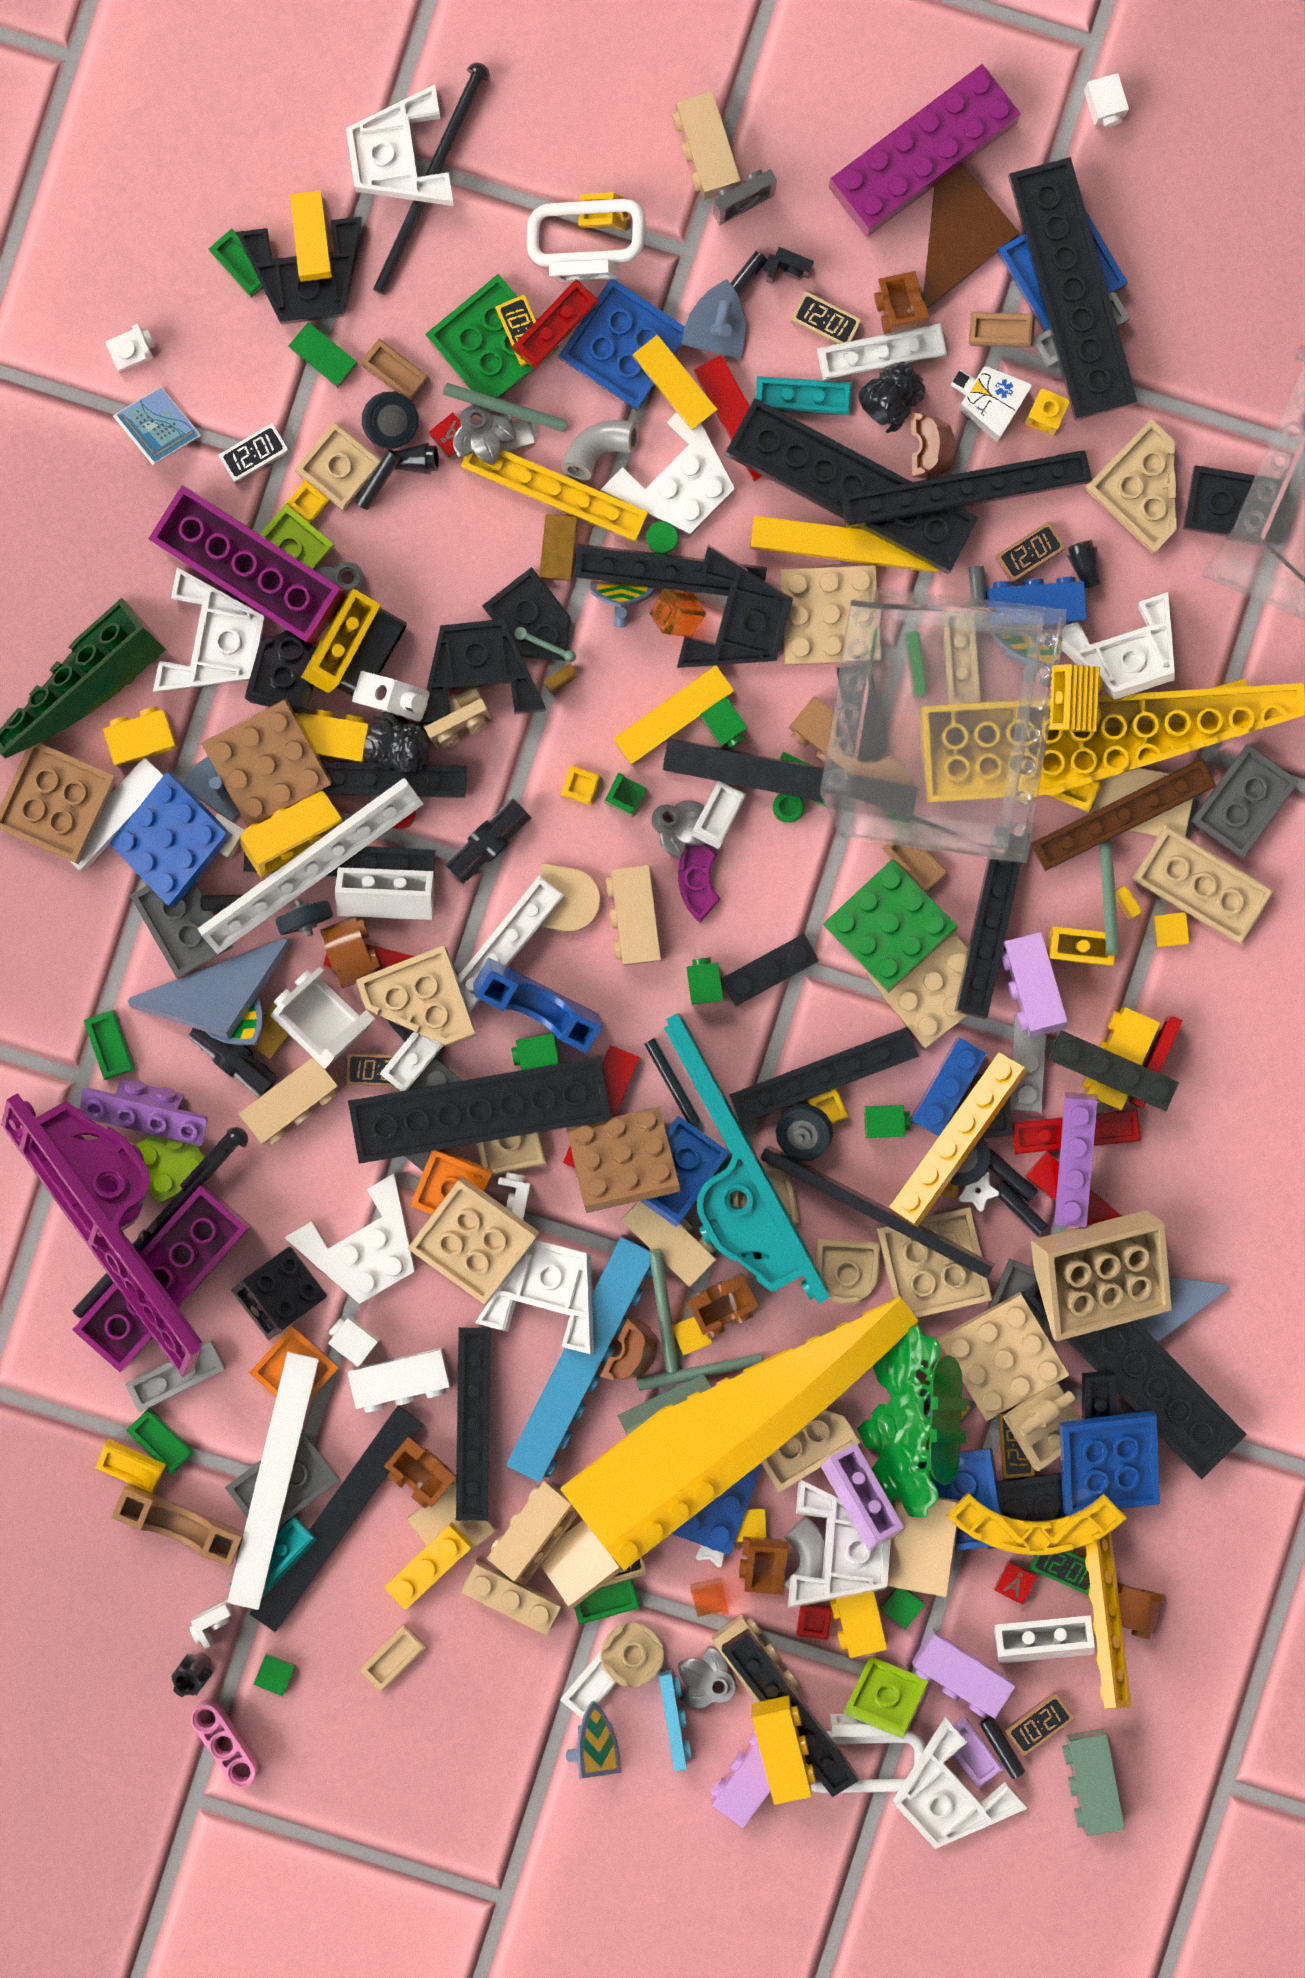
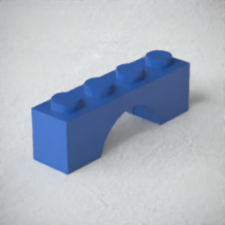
(513, 991)

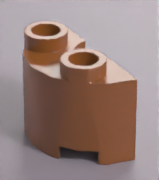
(901, 303)
(935, 448)
(349, 951)
(722, 1304)
(637, 1353)
(419, 1471)
(764, 1564)
(1139, 1609)

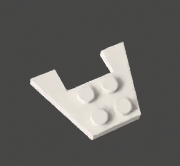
(385, 156)
(686, 489)
(224, 639)
(1131, 659)
(370, 1257)
(550, 1280)
(847, 1563)
(941, 1802)

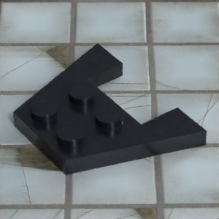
(311, 299)
(750, 621)
(478, 657)

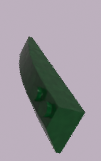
(97, 669)

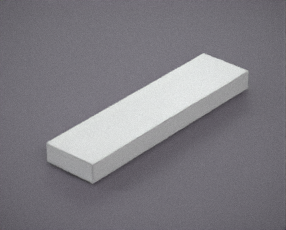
(881, 351)
(119, 809)

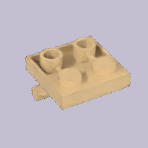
(466, 715)
(1038, 1426)

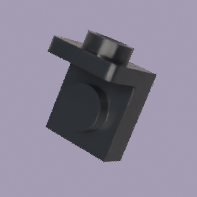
(792, 263)

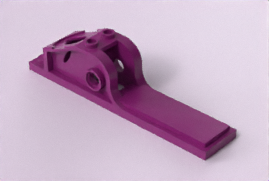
(102, 1194)

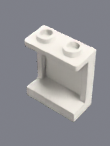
(319, 1018)

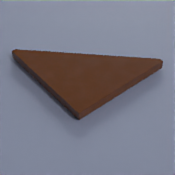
(962, 234)

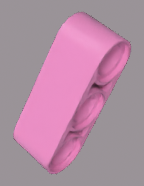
(225, 1758)

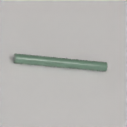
(504, 407)
(1109, 898)
(663, 1309)
(690, 1373)

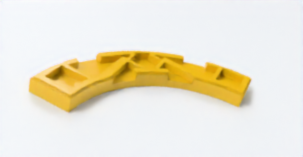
(1036, 1536)

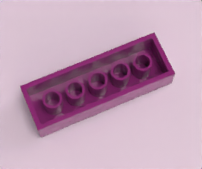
(924, 150)
(248, 565)
(179, 1259)

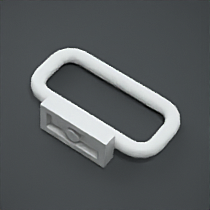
(592, 264)
(853, 1731)

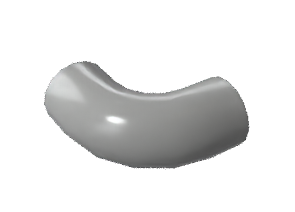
(597, 441)
(810, 1545)

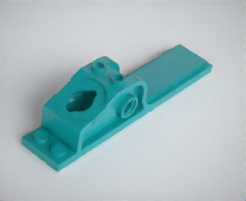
(763, 1222)

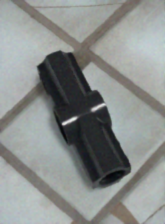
(488, 841)
(236, 1062)
(191, 1674)

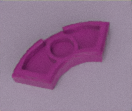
(695, 880)

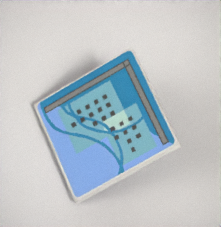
(157, 425)

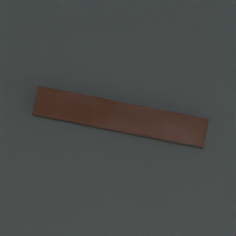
(1123, 814)

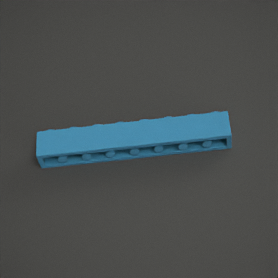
(577, 1370)

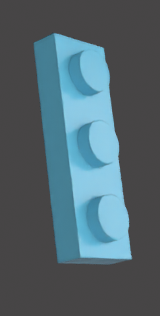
(675, 1719)

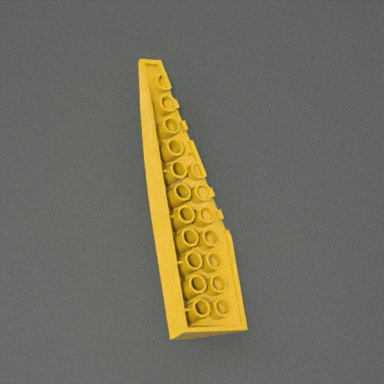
(1161, 726)
(718, 1436)

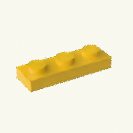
(428, 1566)

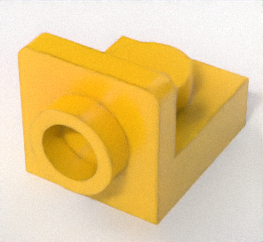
(598, 220)
(1047, 412)

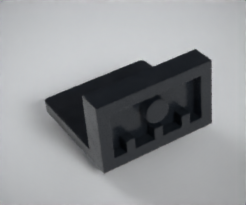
(279, 1293)

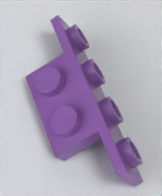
(145, 1110)

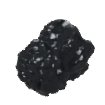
(892, 395)
(396, 744)

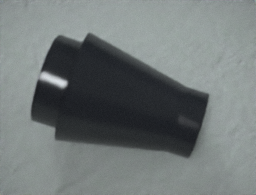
(419, 459)
(1084, 560)

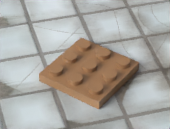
(267, 762)
(55, 801)
(623, 1160)

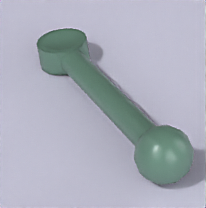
(521, 634)

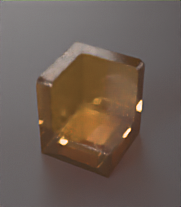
(677, 613)
(709, 1597)

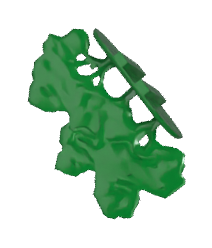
(902, 1429)

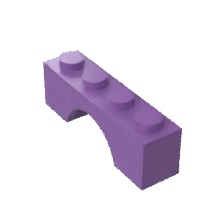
(1075, 1159)

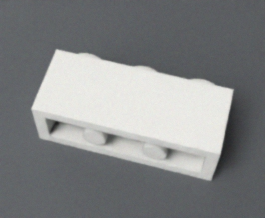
(385, 893)
(399, 1380)
(1044, 1639)

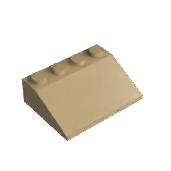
(1103, 1274)

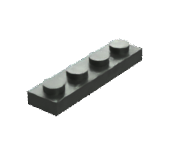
(1113, 1070)

